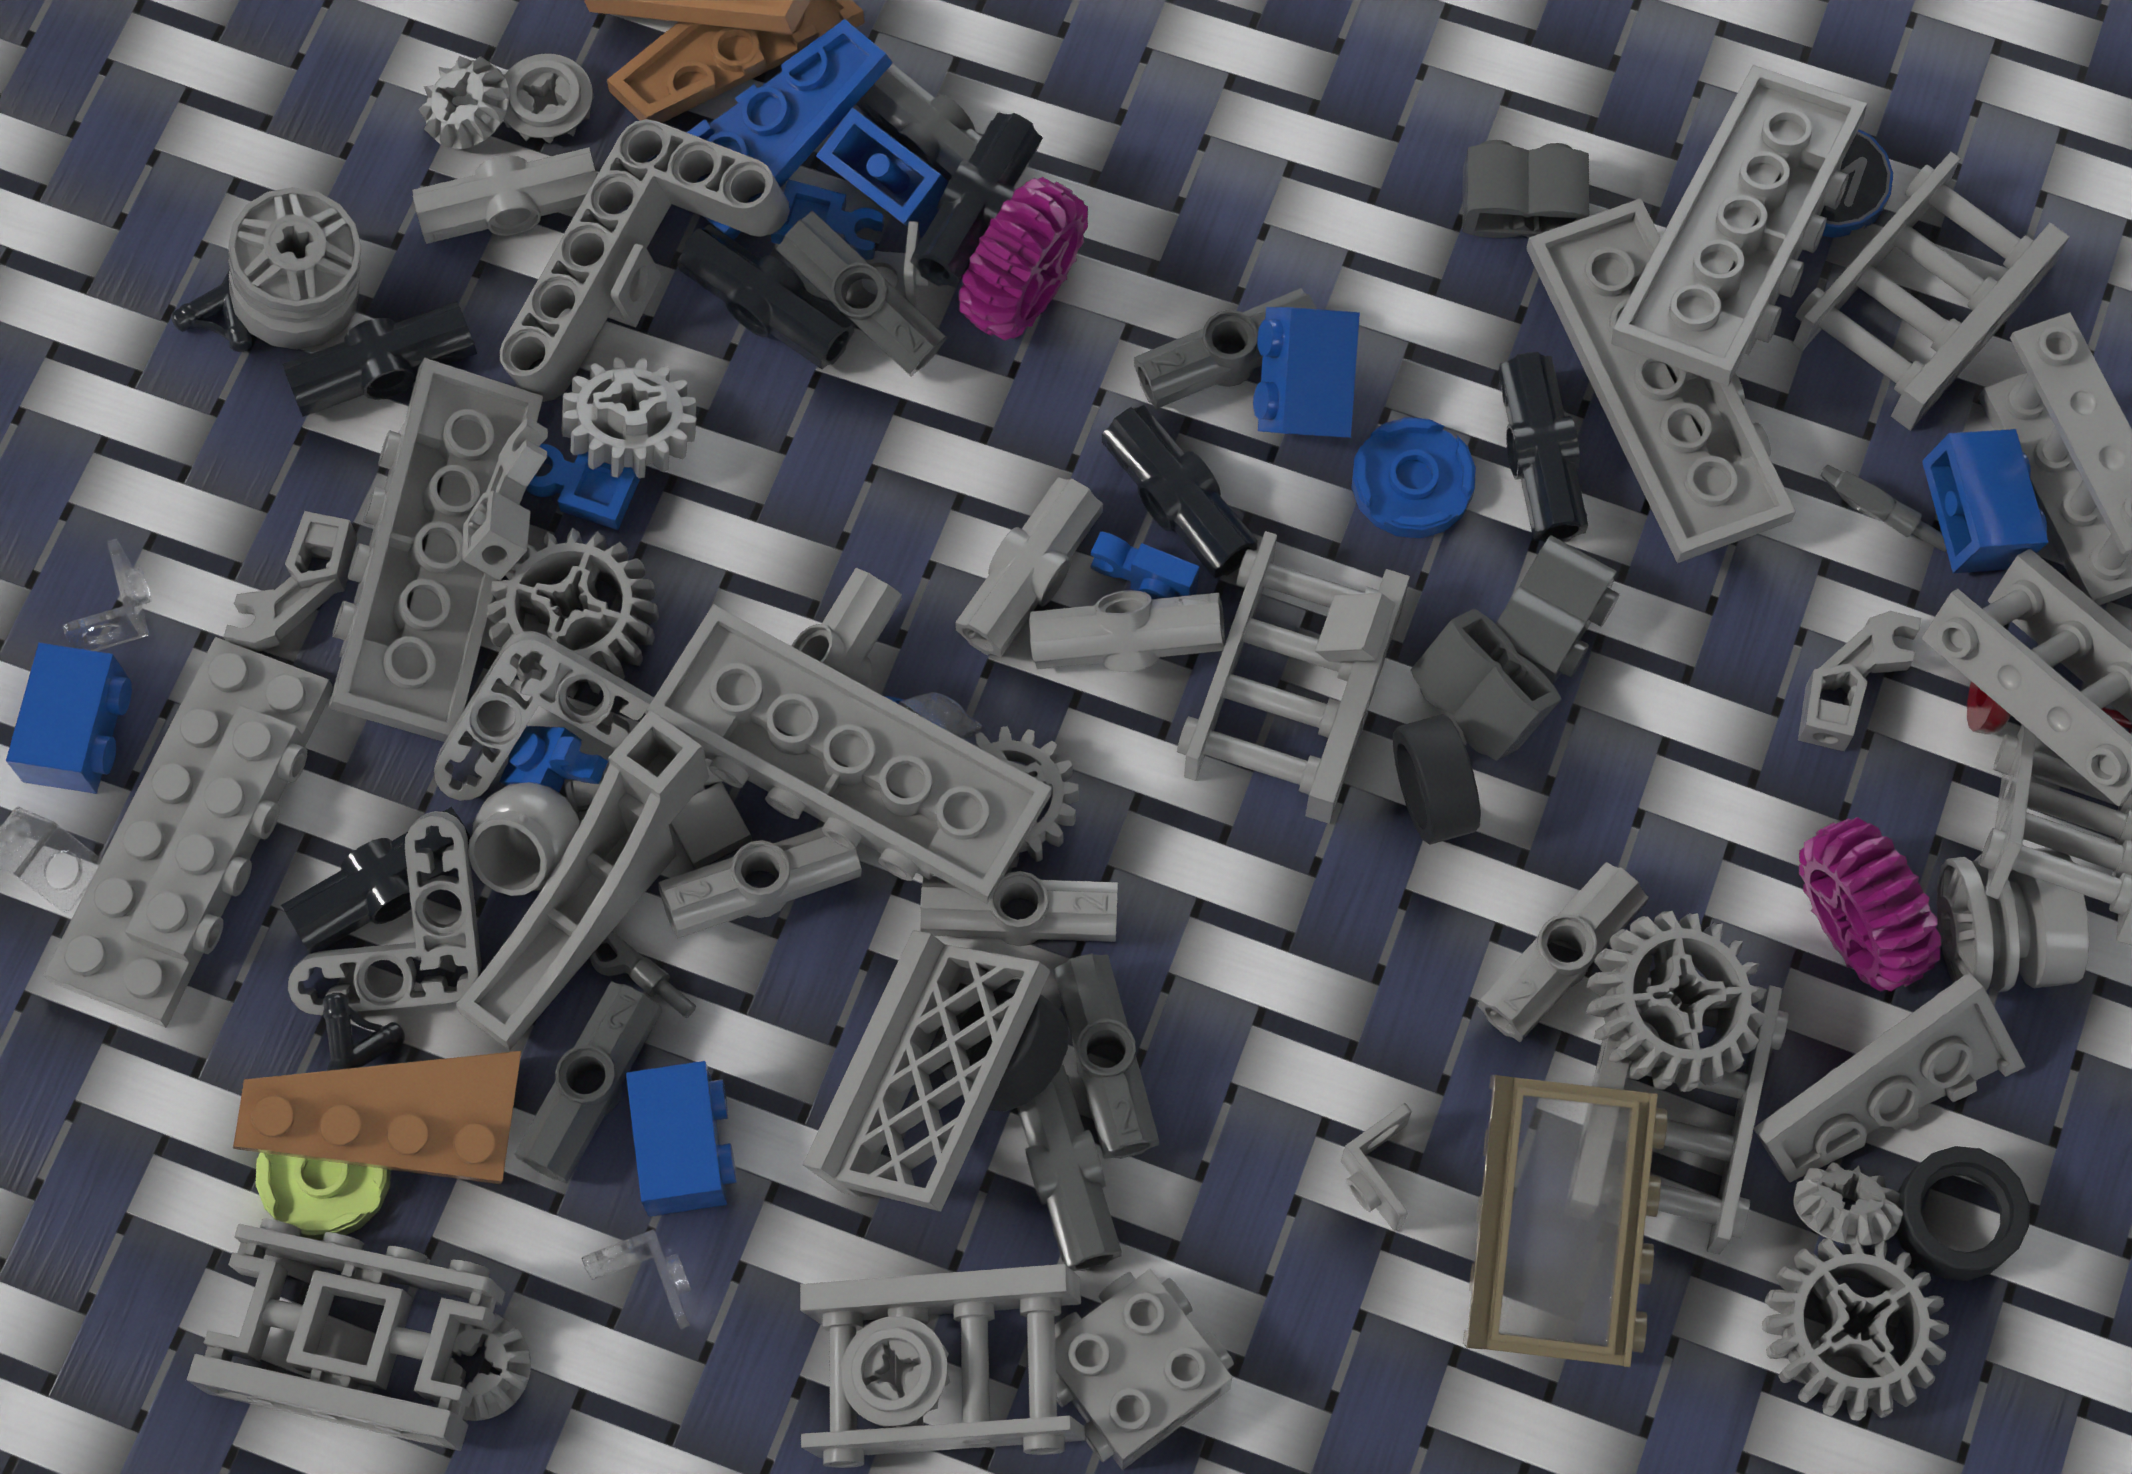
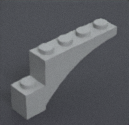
(597, 881)

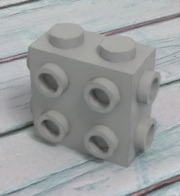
(1137, 1366)

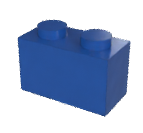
(884, 170)
(1307, 371)
(1984, 499)
(69, 718)
(678, 1138)

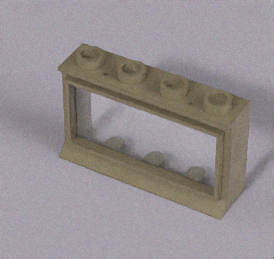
(1565, 1221)

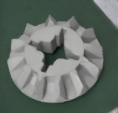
(537, 77)
(468, 124)
(1821, 1206)
(506, 1352)
(868, 1359)

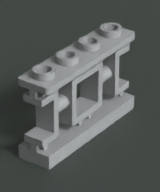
(334, 1383)

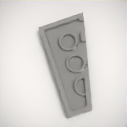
(1915, 1062)

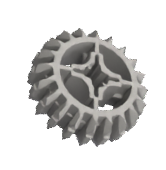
(582, 566)
(1676, 951)
(1868, 1349)

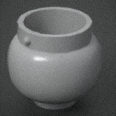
(521, 837)

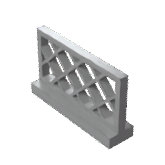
(896, 1057)

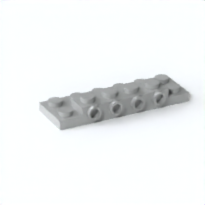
(1742, 227)
(1680, 432)
(417, 601)
(848, 757)
(190, 832)

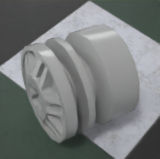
(290, 298)
(2027, 930)

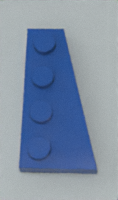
(799, 105)

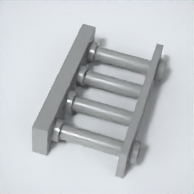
(1953, 341)
(2075, 452)
(2022, 680)
(1336, 720)
(2004, 846)
(1728, 1211)
(972, 1300)

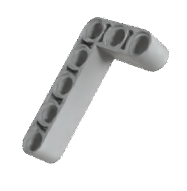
(601, 231)

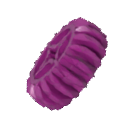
(1023, 258)
(1870, 904)

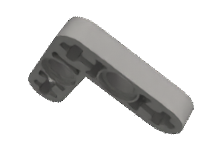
(546, 690)
(431, 938)

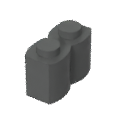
(1523, 190)
(1557, 606)
(1485, 685)

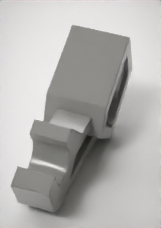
(498, 526)
(301, 594)
(1868, 651)

